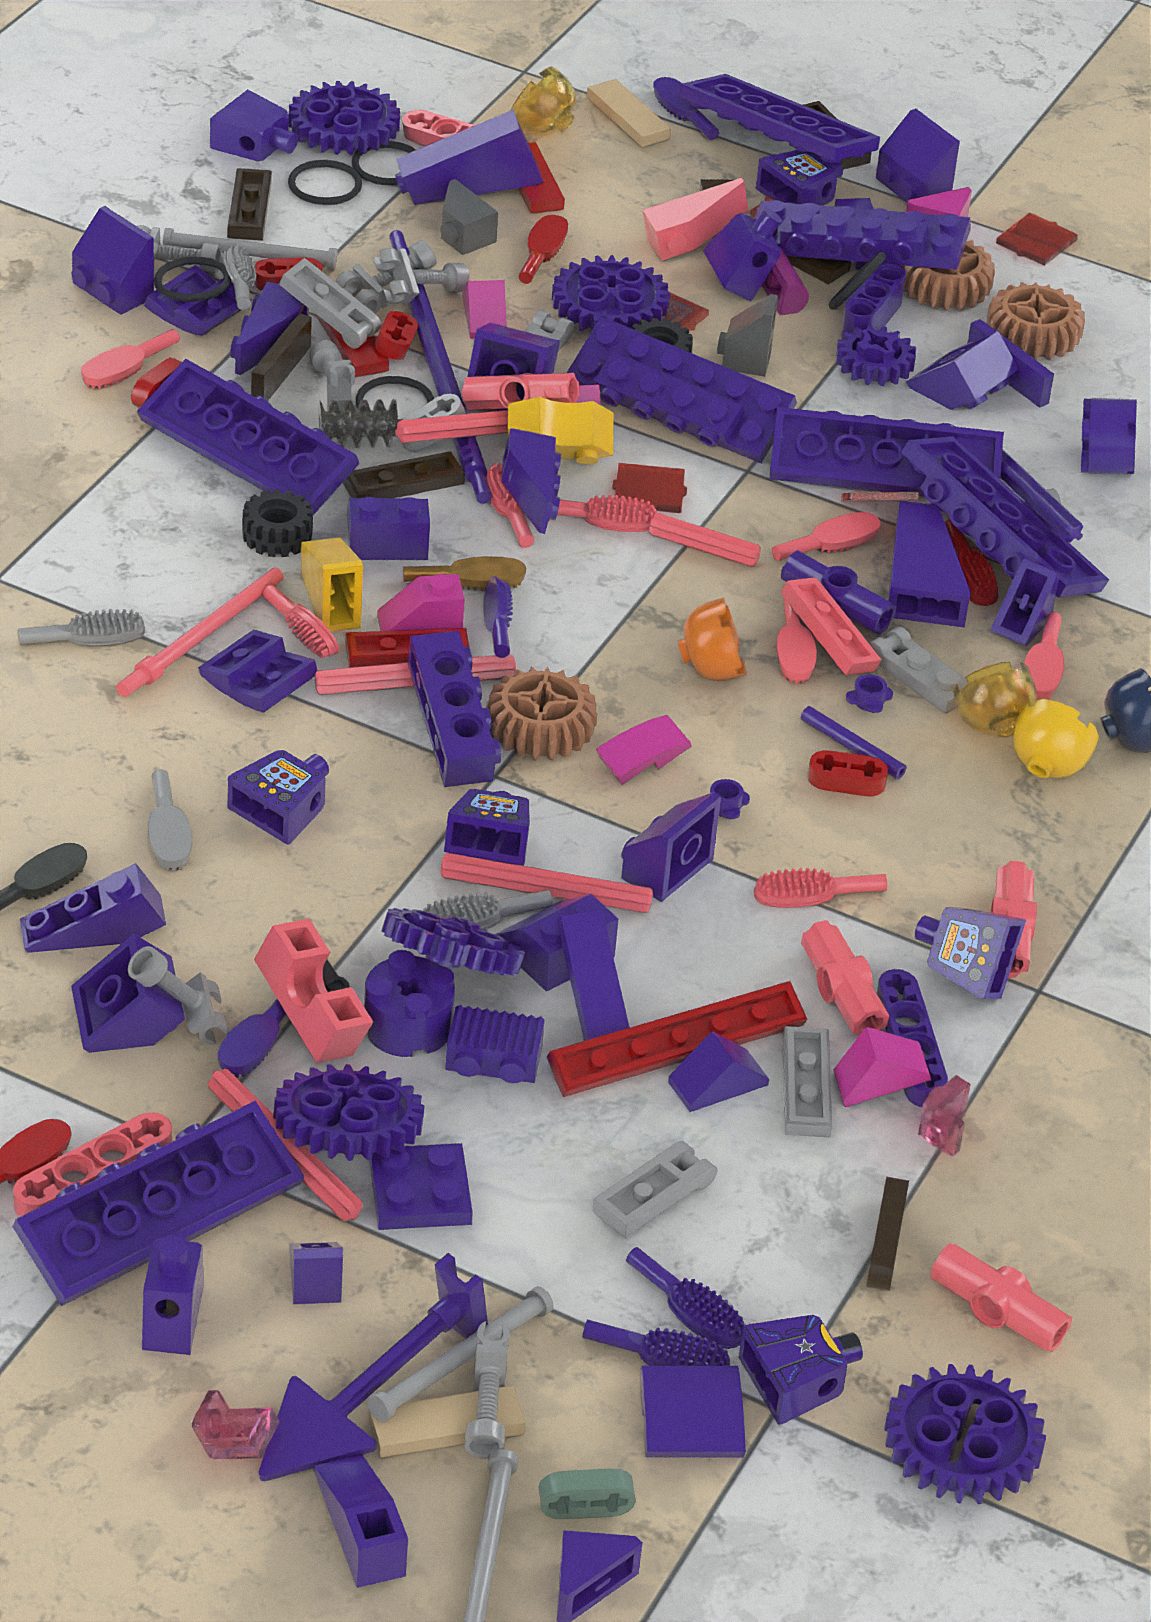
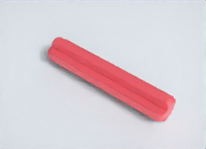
(704, 539)

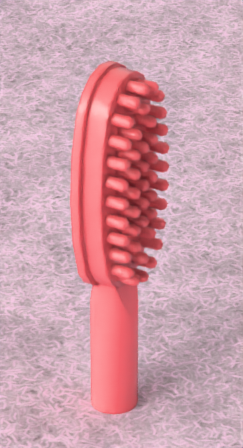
(124, 360)
(507, 506)
(611, 513)
(833, 535)
(306, 623)
(795, 648)
(1047, 659)
(811, 888)

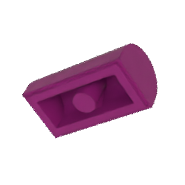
(787, 285)

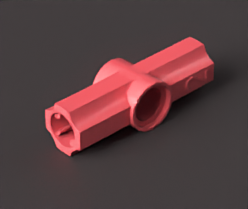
(500, 390)
(1015, 898)
(844, 978)
(1001, 1297)

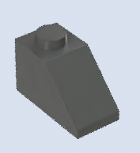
(467, 220)
(750, 338)

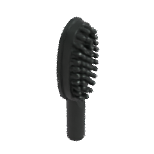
(45, 872)

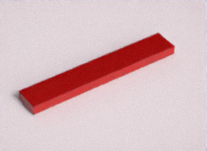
(674, 1038)

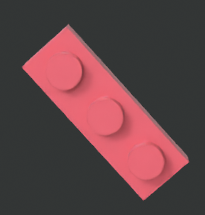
(831, 626)

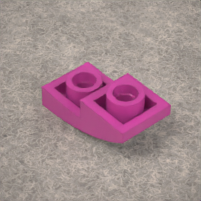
(639, 747)

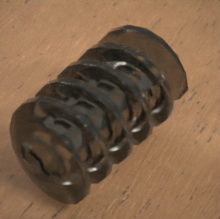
(359, 423)

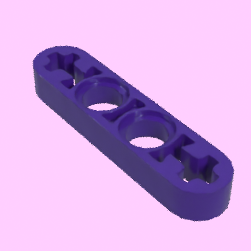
(912, 1007)

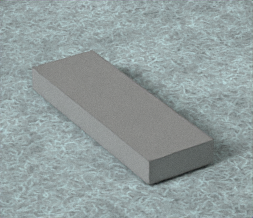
(807, 1082)

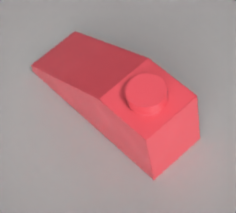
(693, 219)

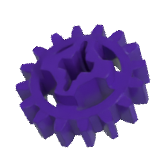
(875, 355)

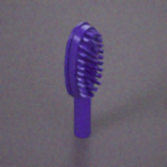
(667, 92)
(496, 609)
(251, 1041)
(692, 1303)
(660, 1347)

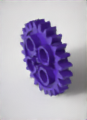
(344, 117)
(609, 291)
(453, 941)
(348, 1112)
(998, 1447)

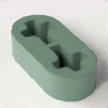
(587, 1493)

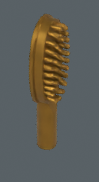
(474, 571)

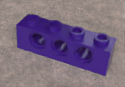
(453, 708)

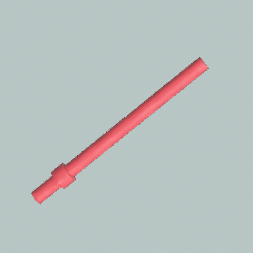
(153, 667)

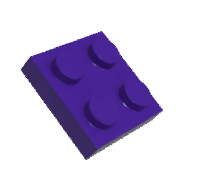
(421, 1187)

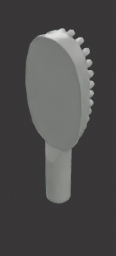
(242, 273)
(89, 630)
(168, 826)
(487, 910)

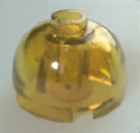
(546, 105)
(995, 698)

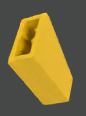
(333, 582)

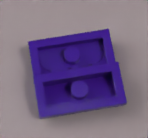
(196, 316)
(258, 670)
(692, 1411)

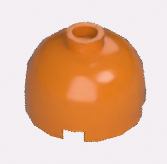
(712, 642)

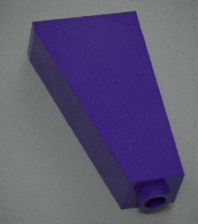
(481, 158)
(925, 569)

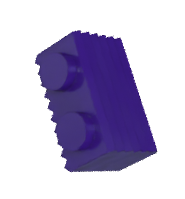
(494, 1044)

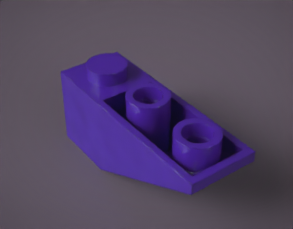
(269, 318)
(531, 475)
(96, 914)
(364, 1520)

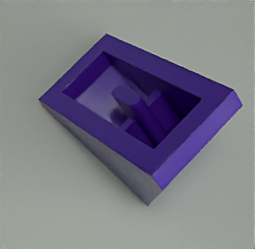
(1027, 603)
(716, 1073)
(316, 1272)
(593, 1569)

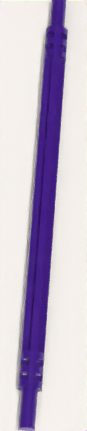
(445, 380)

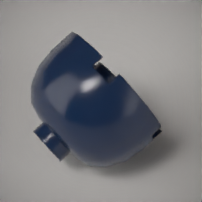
(1129, 711)

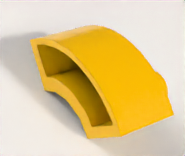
(580, 429)

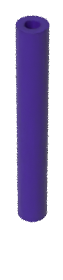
(851, 740)

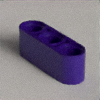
(875, 299)

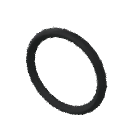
(375, 179)
(325, 200)
(190, 261)
(857, 280)
(393, 380)

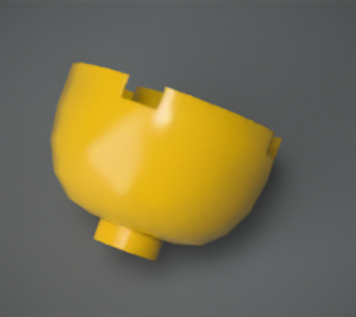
(1053, 739)

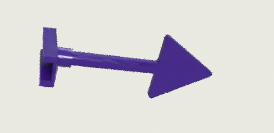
(319, 1430)

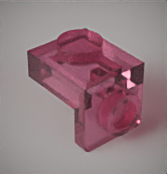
(942, 1115)
(233, 1432)

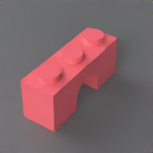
(293, 966)

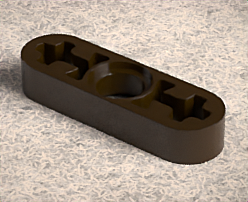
(887, 1233)

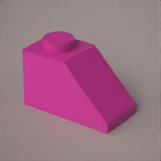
(425, 604)

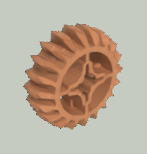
(953, 287)
(1037, 319)
(542, 713)

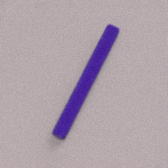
(1040, 499)

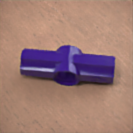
(841, 583)

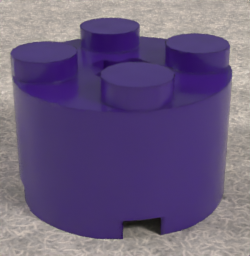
(1108, 436)
(409, 1004)

